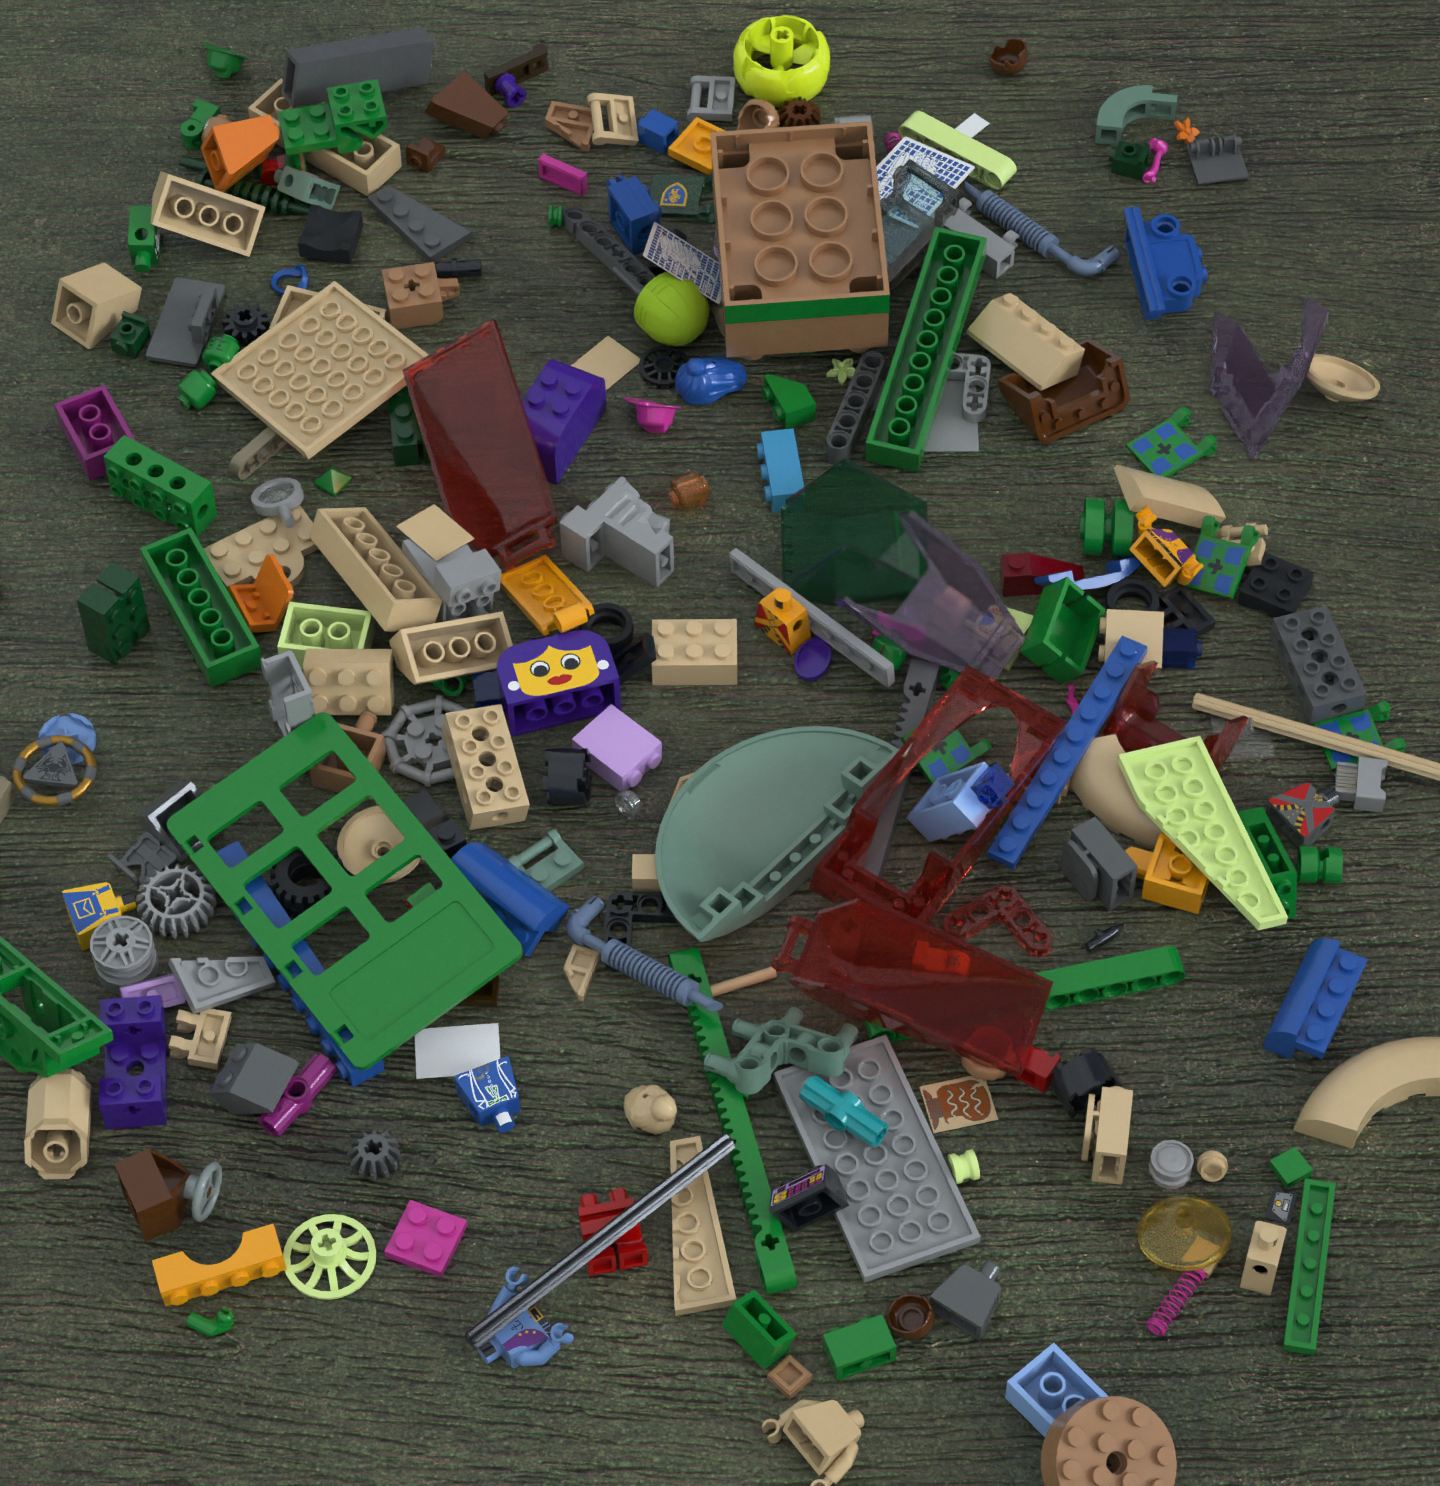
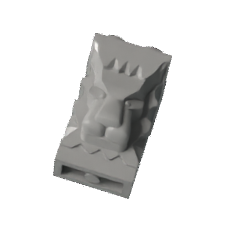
(621, 529)
(460, 579)

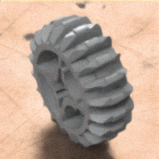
(181, 909)

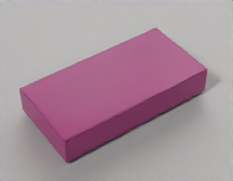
(563, 174)

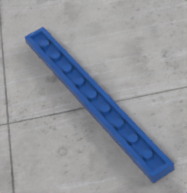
(1066, 753)

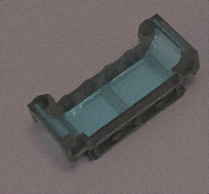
(910, 216)

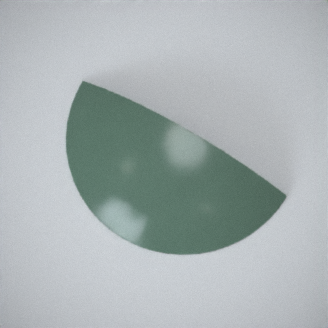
(760, 822)

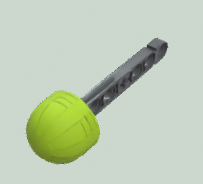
(665, 306)

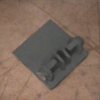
(1217, 160)

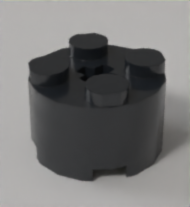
(567, 777)
(1080, 1077)

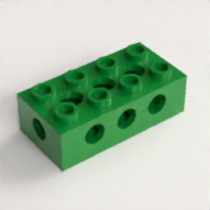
(160, 486)

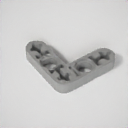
(966, 372)

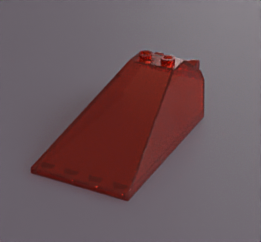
(482, 445)
(916, 982)

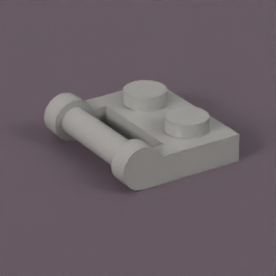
(720, 98)

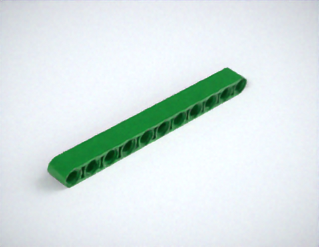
(1096, 981)

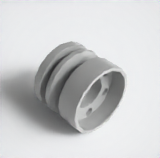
(123, 952)

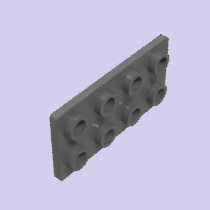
(185, 322)

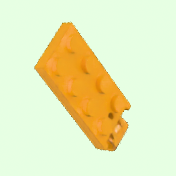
(694, 145)
(546, 596)

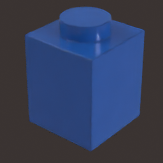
(657, 131)

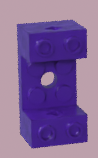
(141, 1041)

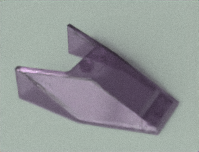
(950, 612)

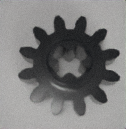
(246, 323)

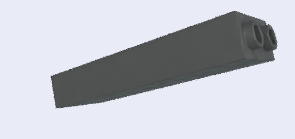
(393, 58)

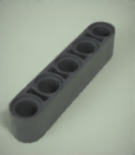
(855, 407)

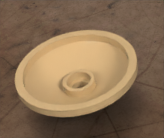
(1341, 379)
(366, 838)

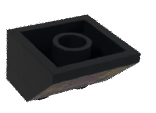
(808, 1198)

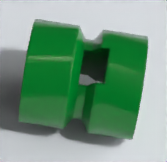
(1319, 865)

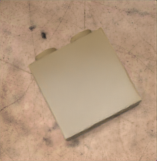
(1139, 626)

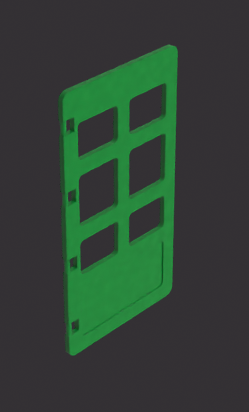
(407, 967)

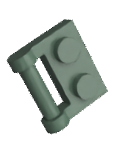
(555, 867)

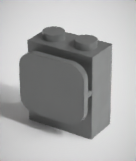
(1098, 865)

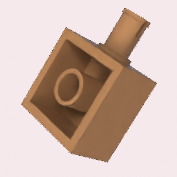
(332, 773)

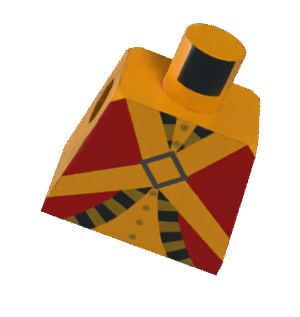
(783, 620)

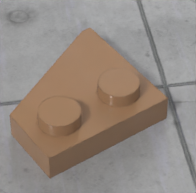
(571, 123)

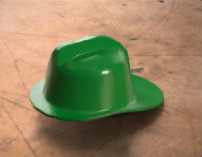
(223, 61)

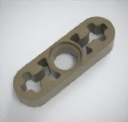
(256, 453)

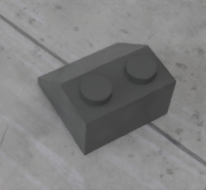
(156, 814)
(253, 1079)

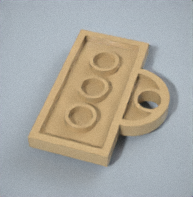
(243, 553)

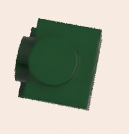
(1129, 159)
(130, 335)

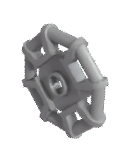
(416, 738)

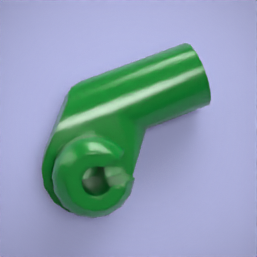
(210, 1327)

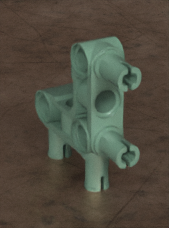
(778, 1044)

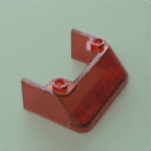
(1138, 729)

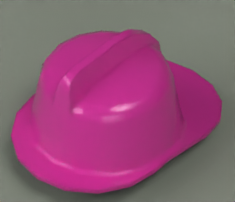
(653, 415)

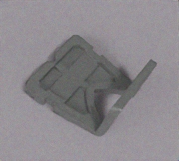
(147, 854)

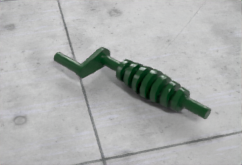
(259, 194)

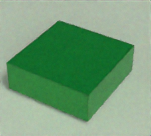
(1290, 1167)

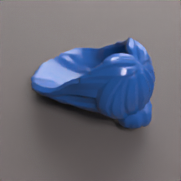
(708, 379)

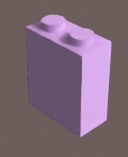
(619, 748)

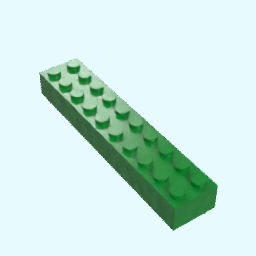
(926, 350)

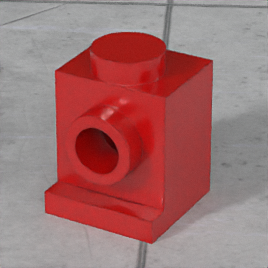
(1038, 1069)

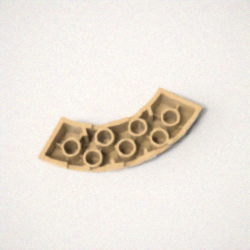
(1106, 793)
(1367, 1084)

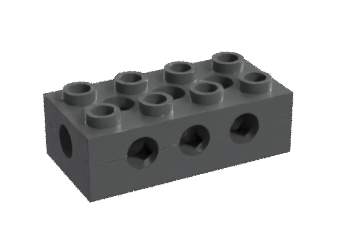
(1317, 664)

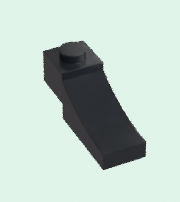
(437, 824)

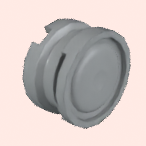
(1171, 1164)

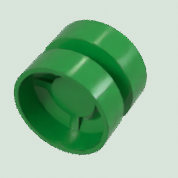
(1098, 526)

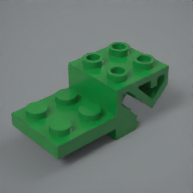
(339, 123)

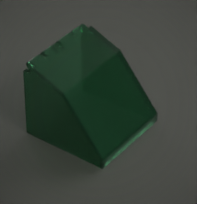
(850, 538)

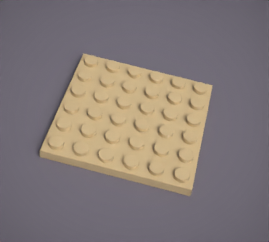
(320, 369)

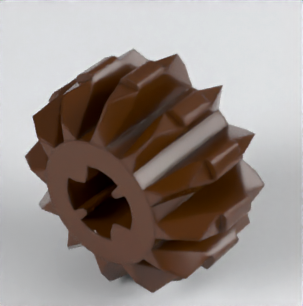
(799, 113)

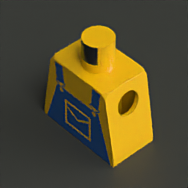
(91, 906)

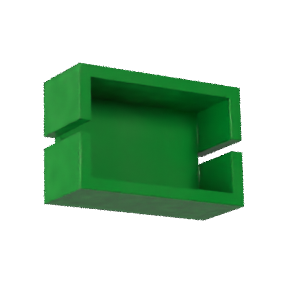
(1062, 633)

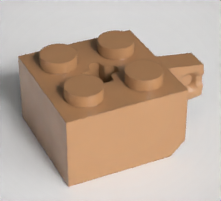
(416, 294)

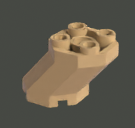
(58, 1124)

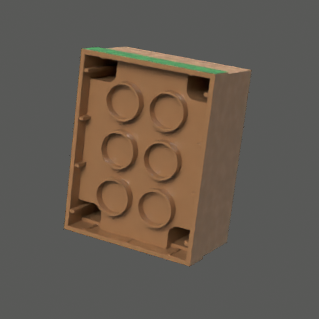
(800, 239)

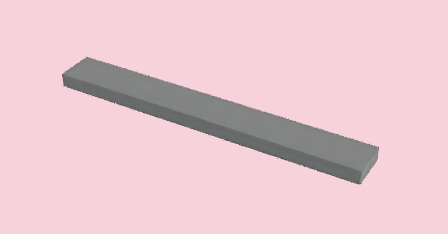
(819, 622)

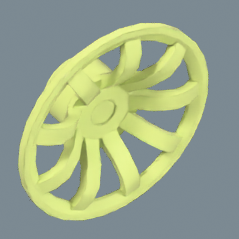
(328, 1252)

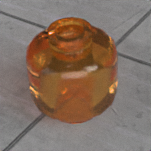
(689, 491)

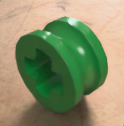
(555, 216)

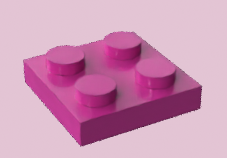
(426, 1238)

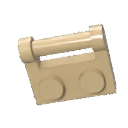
(620, 119)

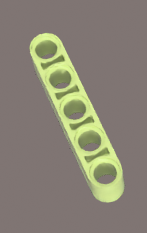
(990, 166)

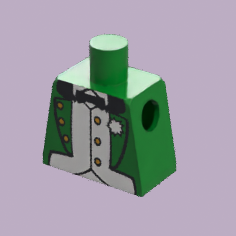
(143, 244)

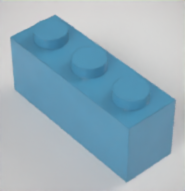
(780, 466)

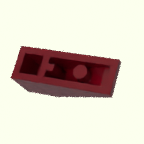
(1020, 569)

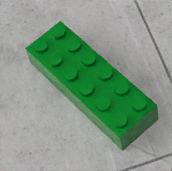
(201, 607)

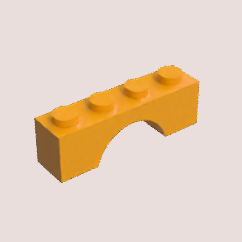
(185, 1279)

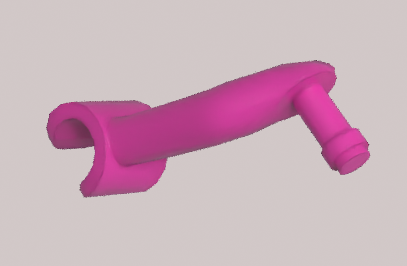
(1159, 147)

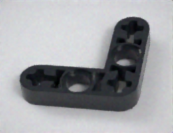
(627, 916)

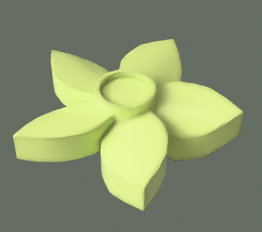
(842, 370)

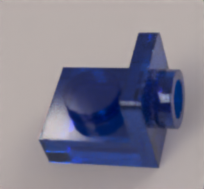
(992, 786)

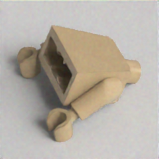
(822, 1435)

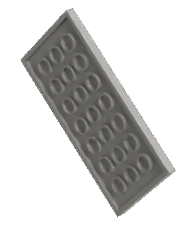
(898, 1192)

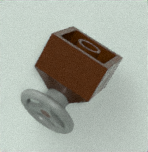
(159, 1190)

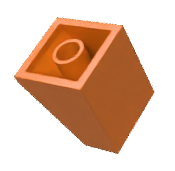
(238, 148)

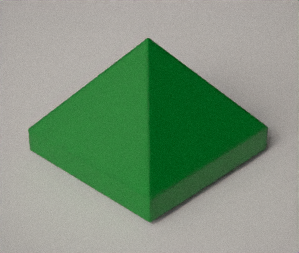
(332, 481)

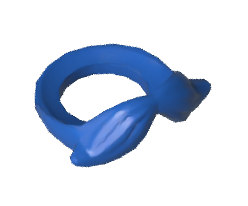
(296, 271)

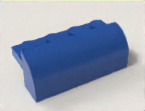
(512, 894)
(1315, 1000)

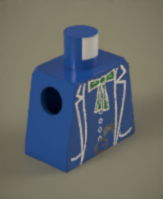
(490, 1093)

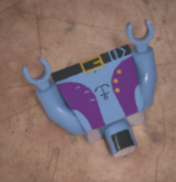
(526, 1339)

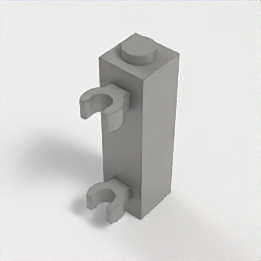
(998, 250)

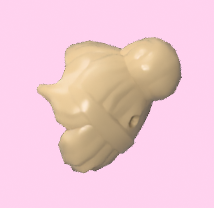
(653, 1113)

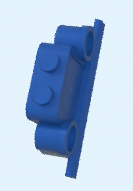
(1163, 263)

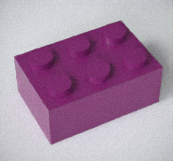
(91, 427)

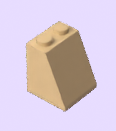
(92, 303)

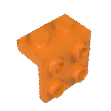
(264, 600)

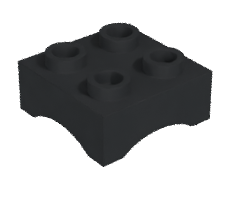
(330, 235)
(1275, 586)

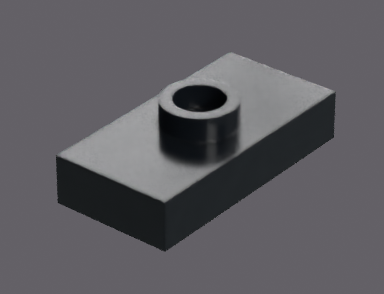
(635, 657)

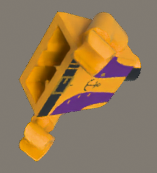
(1163, 552)

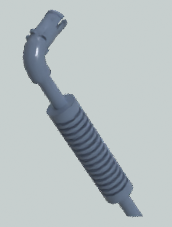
(1035, 235)
(635, 963)

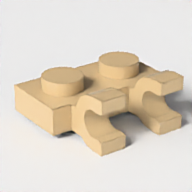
(208, 1040)

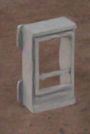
(289, 692)

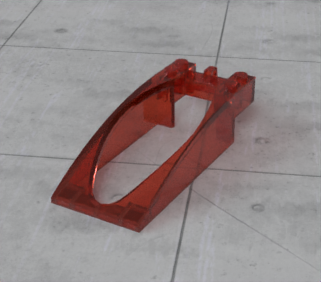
(841, 869)

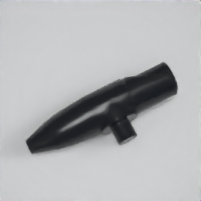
(1103, 937)

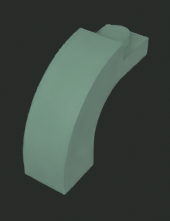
(1130, 105)

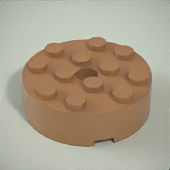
(1111, 1428)

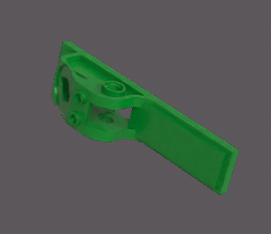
(53, 1030)

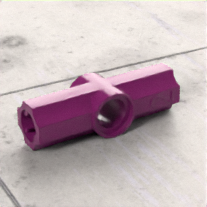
(309, 1083)

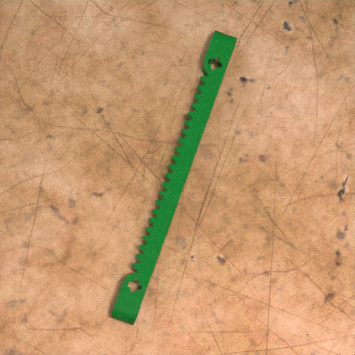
(775, 1264)

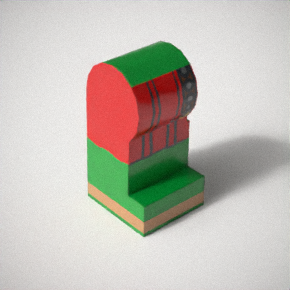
(272, 163)

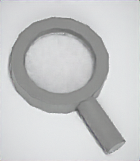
(278, 498)

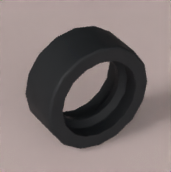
(1132, 588)
(612, 613)

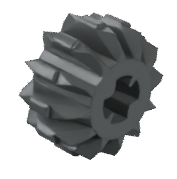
(385, 1156)

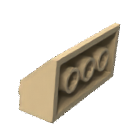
(205, 214)
(1026, 342)
(451, 647)

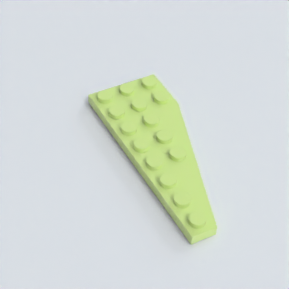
(1190, 804)

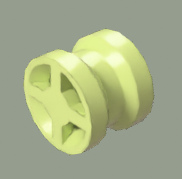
(964, 1166)

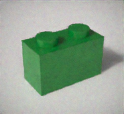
(759, 1329)
(859, 1347)

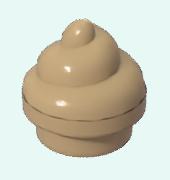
(1212, 1165)

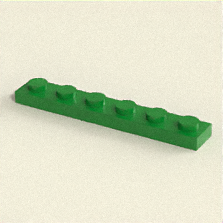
(1309, 1267)

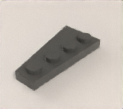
(418, 224)

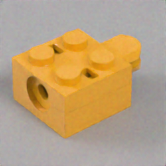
(1169, 876)

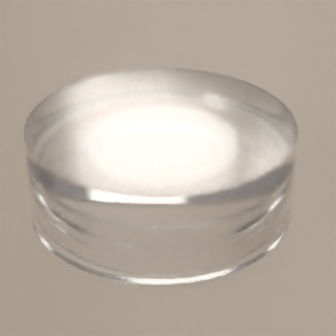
(628, 804)

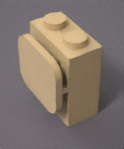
(1108, 1133)

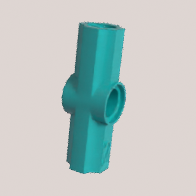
(844, 1111)

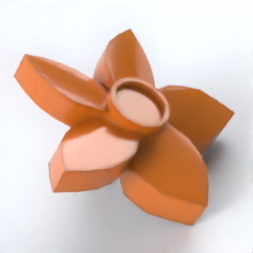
(1186, 132)

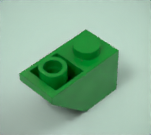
(789, 401)

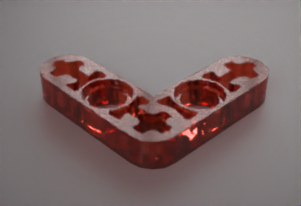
(1004, 912)

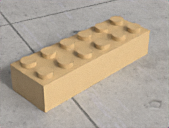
(360, 169)
(375, 568)

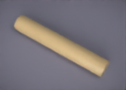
(743, 981)

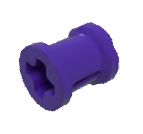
(510, 90)

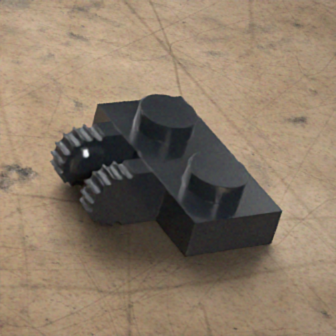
(1185, 611)

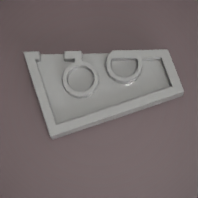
(217, 982)

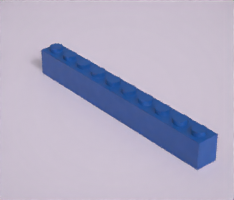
(266, 900)

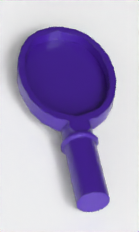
(813, 659)

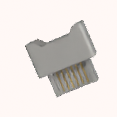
(1362, 783)

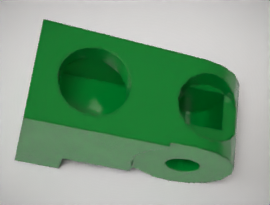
(192, 129)

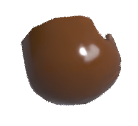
(1010, 58)
(910, 1317)

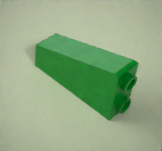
(1273, 857)

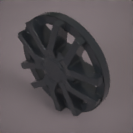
(661, 366)

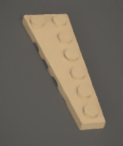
(699, 1251)

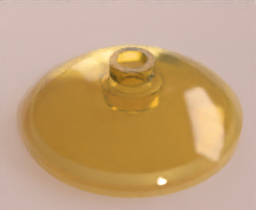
(1184, 1233)

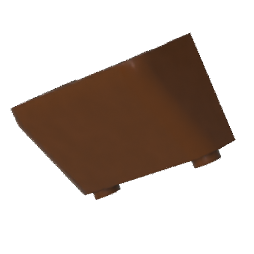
(1073, 403)

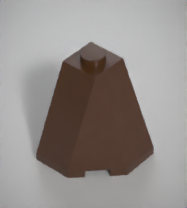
(468, 107)

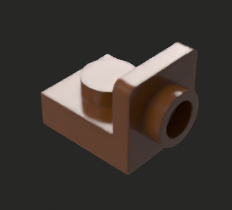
(424, 154)

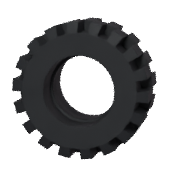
(288, 872)

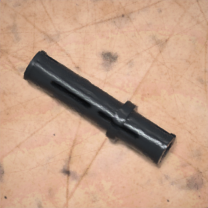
(456, 268)

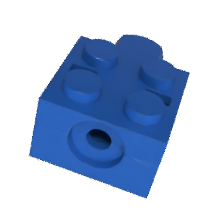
(632, 211)

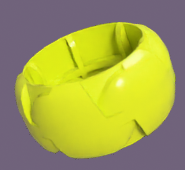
(787, 42)

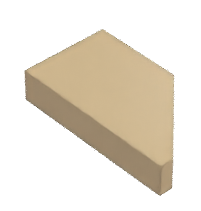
(580, 969)

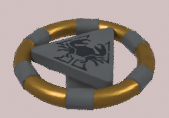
(54, 770)

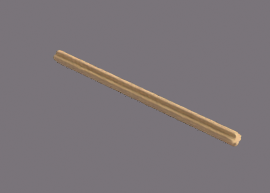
(1317, 736)

